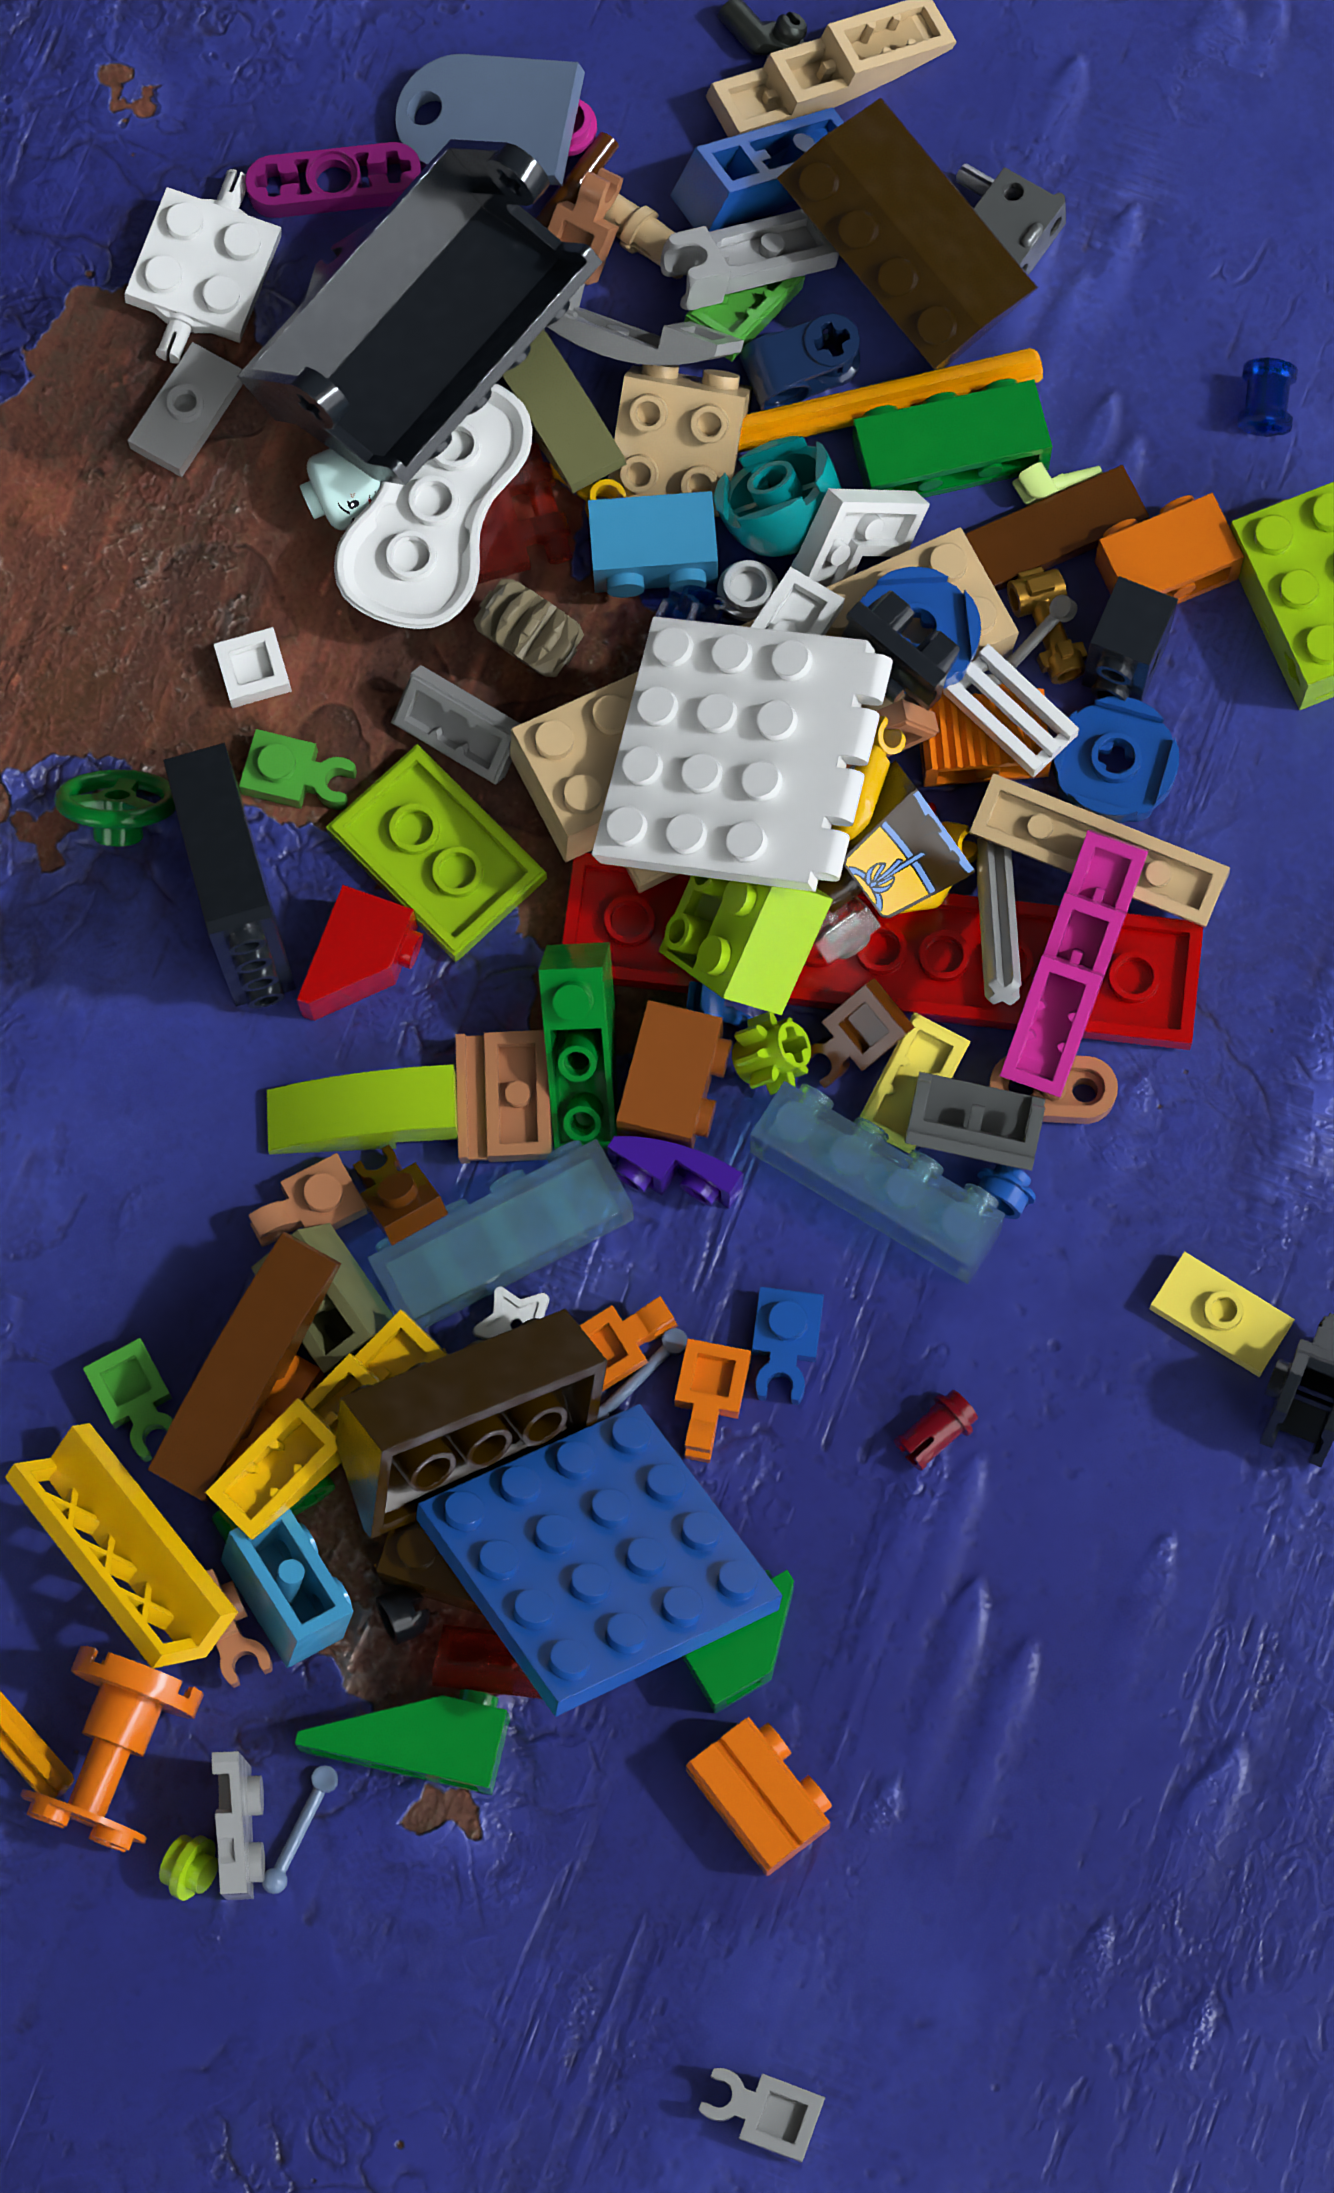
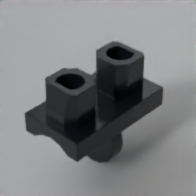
(914, 670)

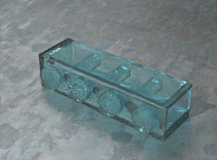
(503, 1235)

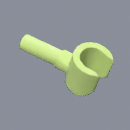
(1036, 483)

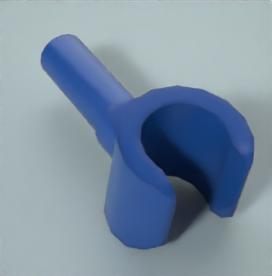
(706, 1001)

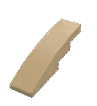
(838, 67)

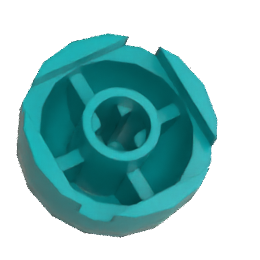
(776, 495)

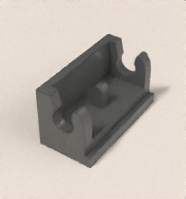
(975, 1121)

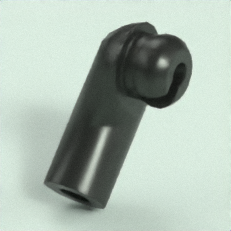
(762, 36)

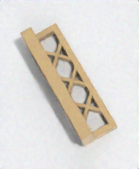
(1055, 832)

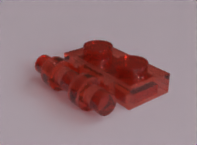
(505, 538)

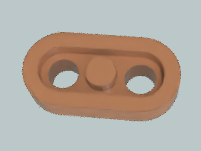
(1067, 1108)

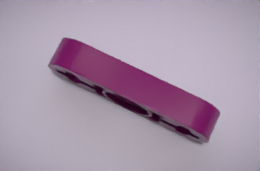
(314, 162)

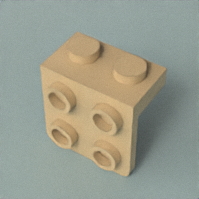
(678, 430)

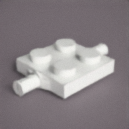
(202, 265)

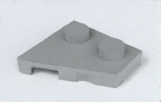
(240, 1798)

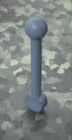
(673, 1344)
(324, 1781)

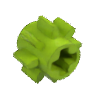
(771, 1052)

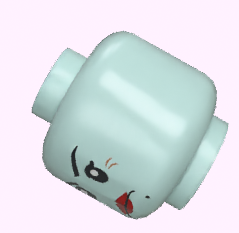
(337, 489)

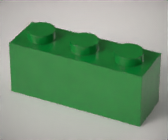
(953, 440)

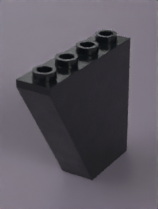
(229, 877)

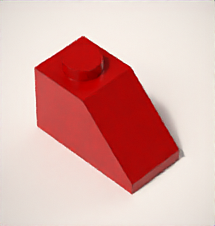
(359, 952)

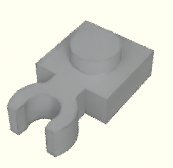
(775, 2116)

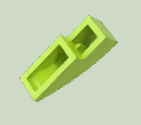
(363, 1110)

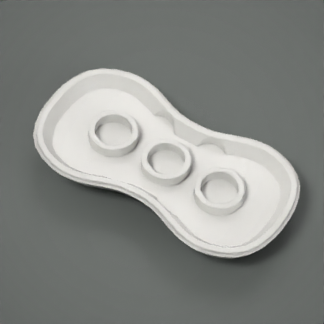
(417, 543)

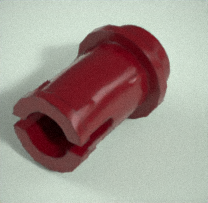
(937, 1429)

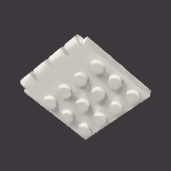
(742, 754)

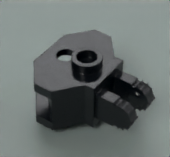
(1305, 1394)

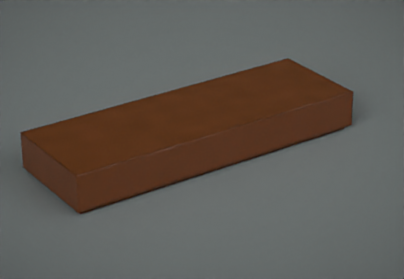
(1056, 527)

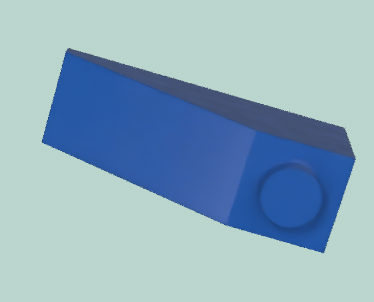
(737, 176)

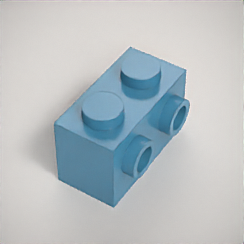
(653, 543)
(288, 1588)

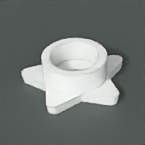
(509, 1308)

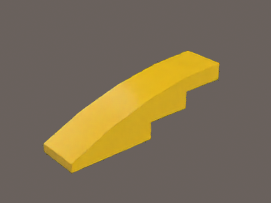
(301, 1441)

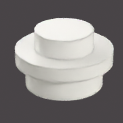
(746, 588)

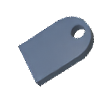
(495, 101)

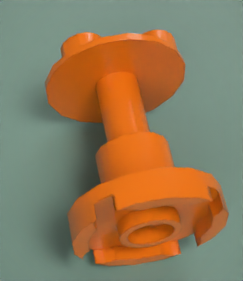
(120, 1725)

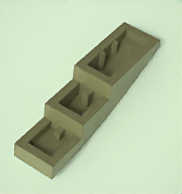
(563, 416)

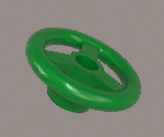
(115, 811)

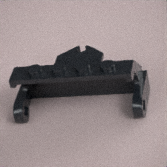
(422, 312)

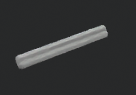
(998, 923)

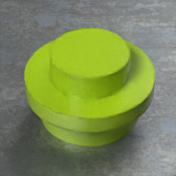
(189, 1866)

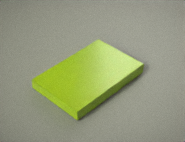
(436, 852)

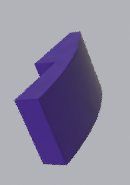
(656, 1162)

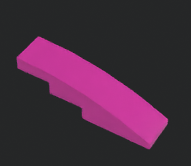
(1074, 963)

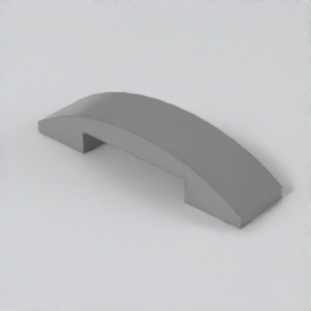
(676, 346)

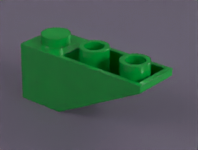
(580, 1041)

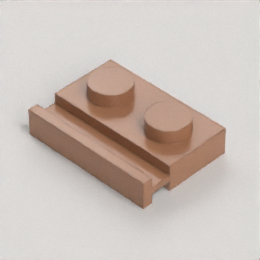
(503, 1097)

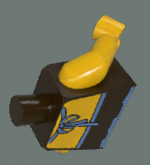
(896, 842)

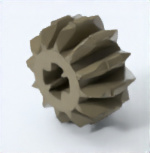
(528, 627)

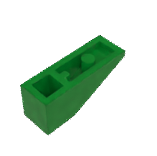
(428, 1740)

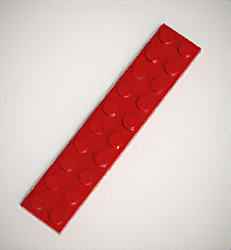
(920, 958)

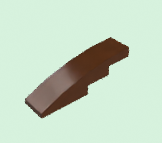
(244, 1365)

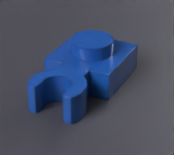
(786, 1332)

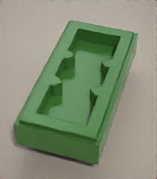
(747, 311)

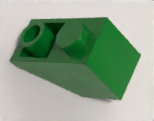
(743, 1658)

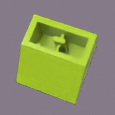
(745, 938)

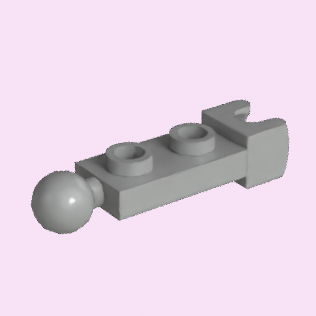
(745, 256)

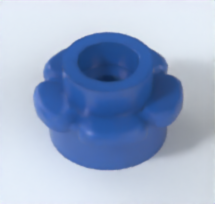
(1009, 1187)

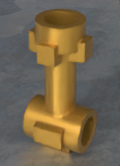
(1032, 595)

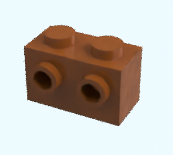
(672, 1075)

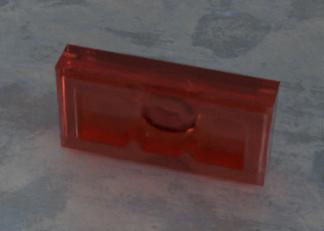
(478, 1662)

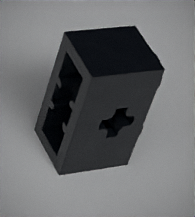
(1129, 641)

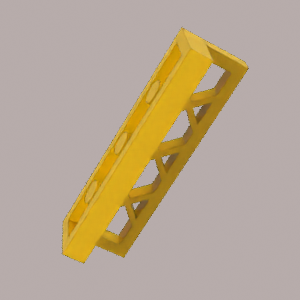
(133, 1544)

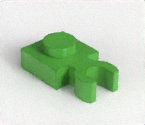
(286, 769)
(131, 1391)

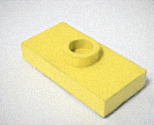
(924, 1049)
(1221, 1314)

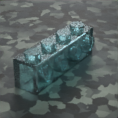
(877, 1181)

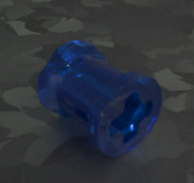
(1267, 397)

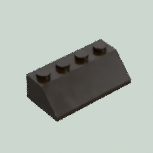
(907, 233)
(466, 1416)

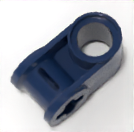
(794, 365)

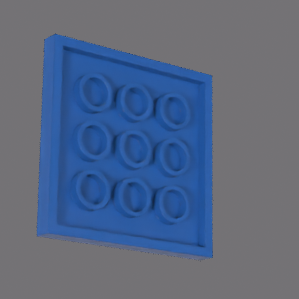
(598, 1559)

